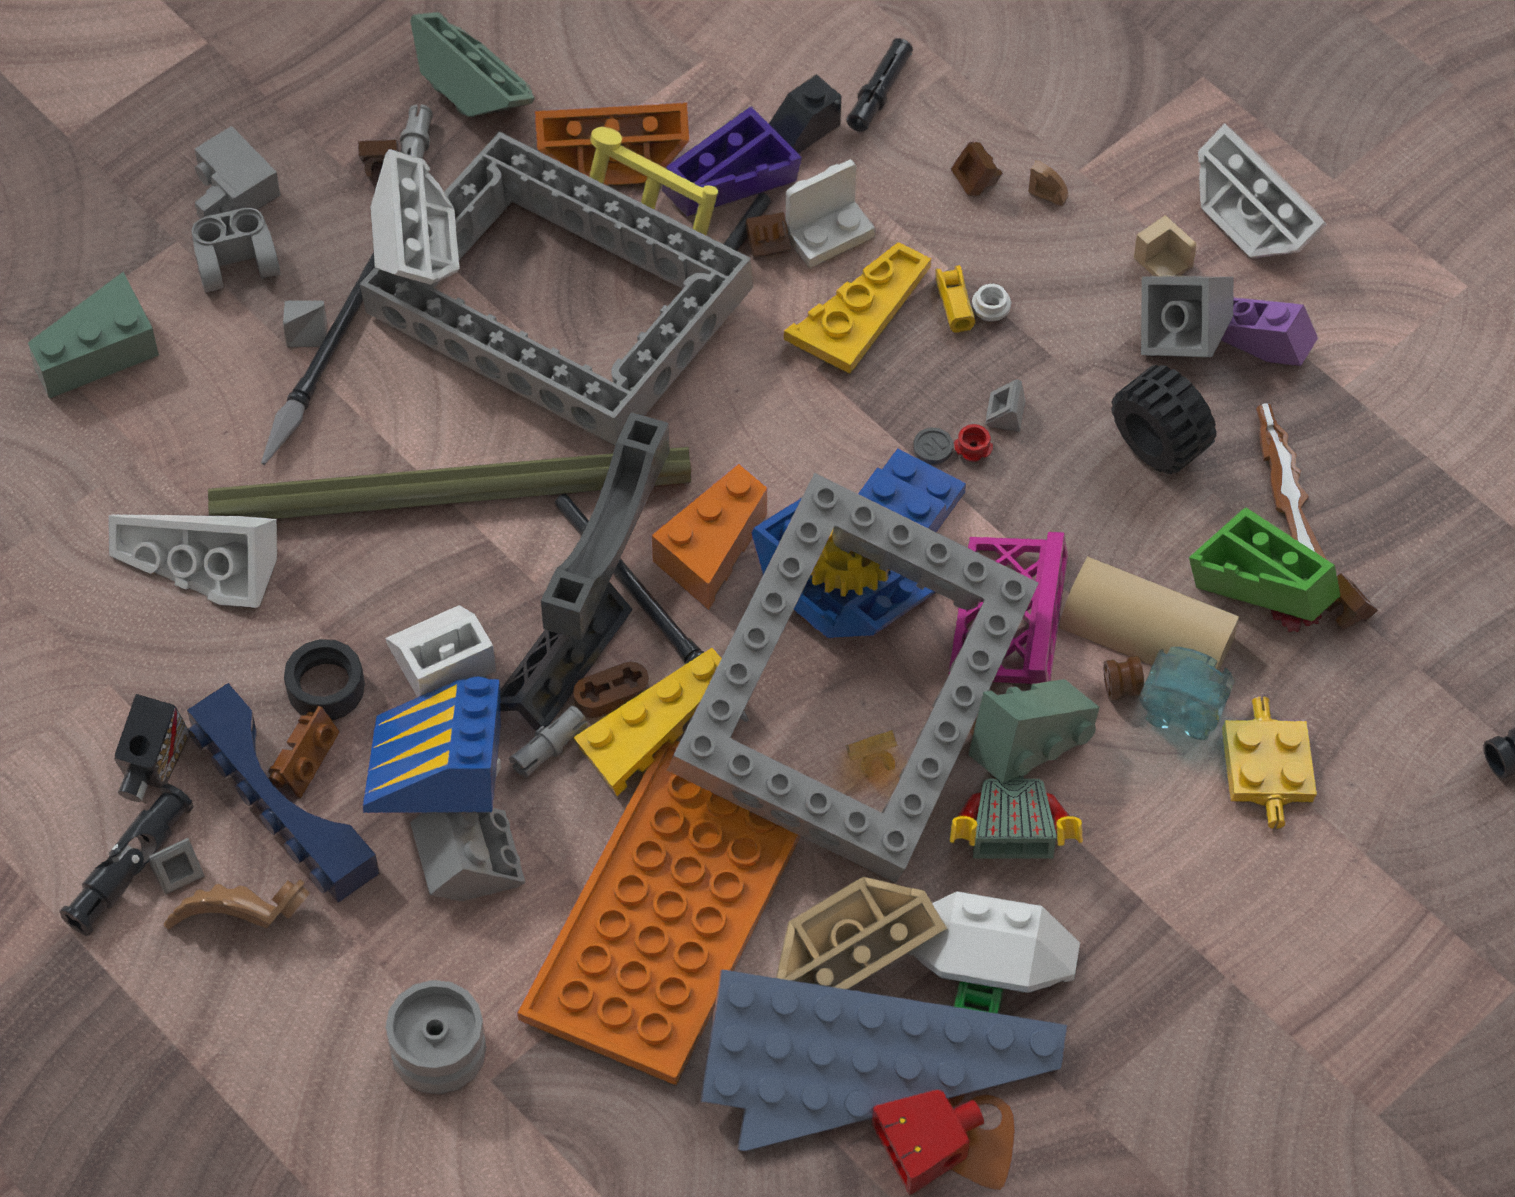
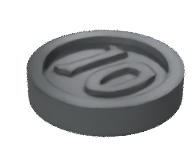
(933, 446)

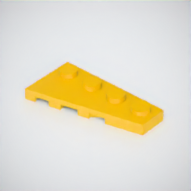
(860, 310)
(641, 726)

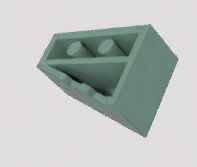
(94, 339)

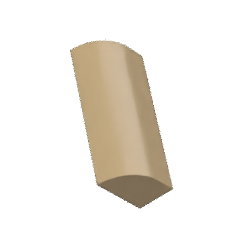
(1143, 616)

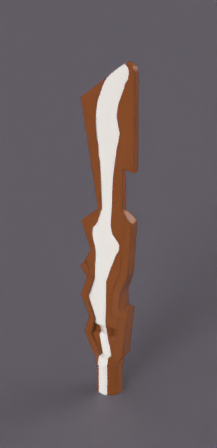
(1284, 478)

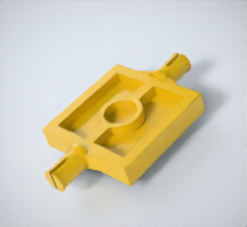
(1268, 761)

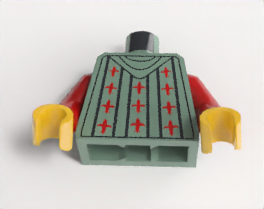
(1014, 821)

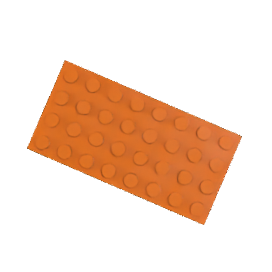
(659, 924)

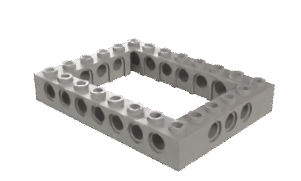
(508, 171)
(792, 799)

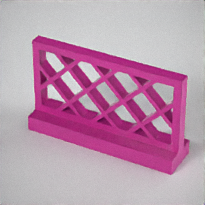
(1045, 604)

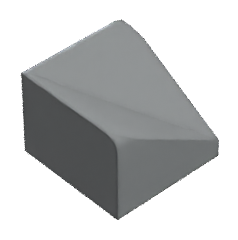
(304, 323)

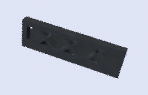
(564, 662)

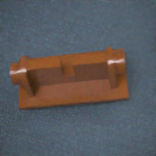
(310, 745)

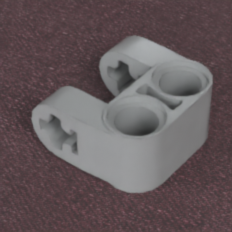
(232, 239)

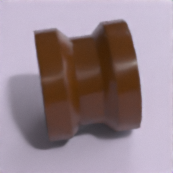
(1123, 678)

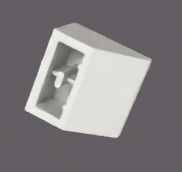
(443, 650)

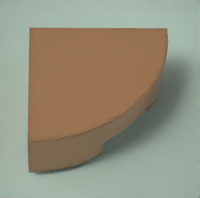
(1047, 183)

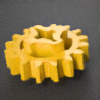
(846, 570)

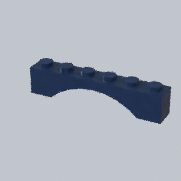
(330, 849)

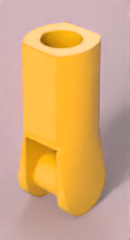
(955, 299)

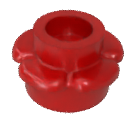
(976, 435)

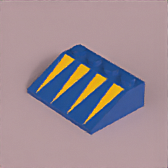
(437, 751)

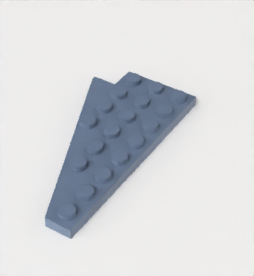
(828, 1055)

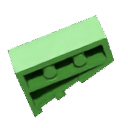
(1265, 568)

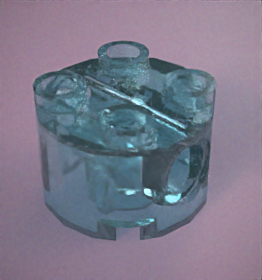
(1186, 692)

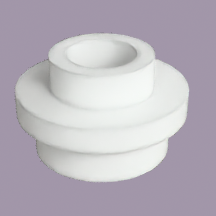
(994, 295)

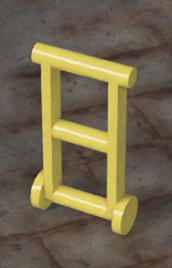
(609, 145)

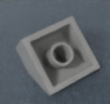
(1185, 314)

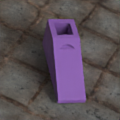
(1271, 330)

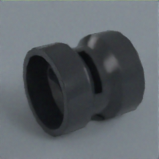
(1501, 754)

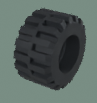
(1164, 419)

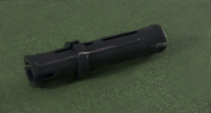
(873, 95)

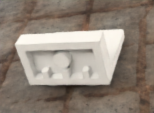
(824, 215)

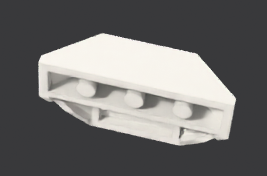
(1253, 199)
(413, 222)
(999, 944)

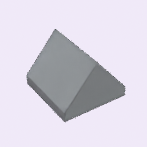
(1006, 407)
(176, 866)

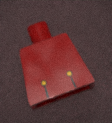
(925, 1135)

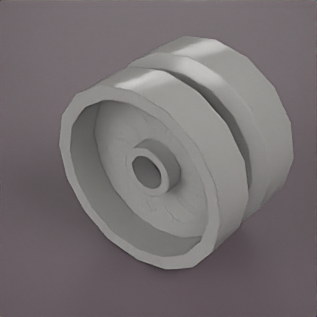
(436, 1036)

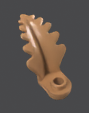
(241, 903)

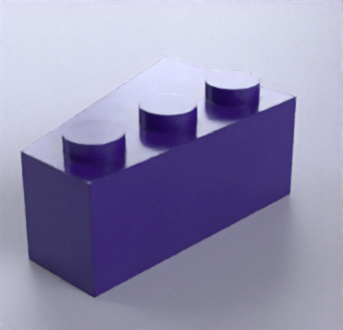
(738, 161)

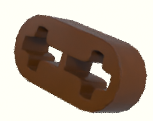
(610, 688)

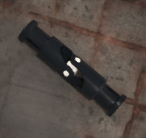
(113, 876)

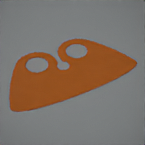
(989, 1150)

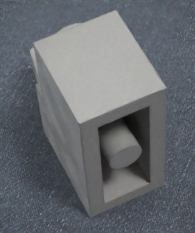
(236, 173)

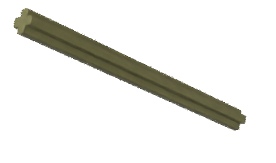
(429, 487)

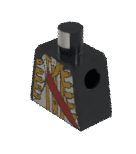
(149, 746)

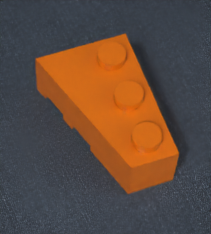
(710, 534)

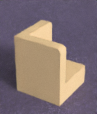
(1165, 249)

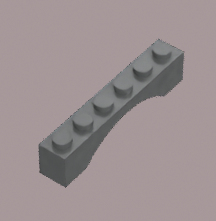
(584, 575)

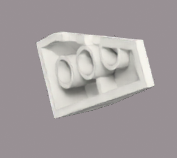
(211, 554)

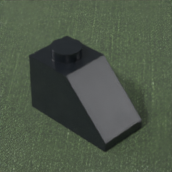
(808, 113)

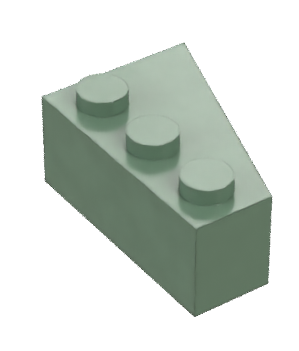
(1030, 727)

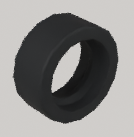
(315, 654)

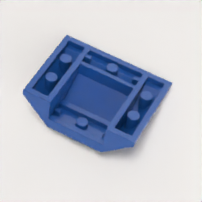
(830, 611)

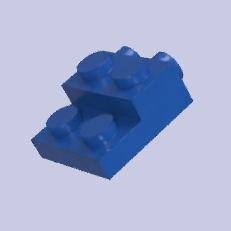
(914, 490)

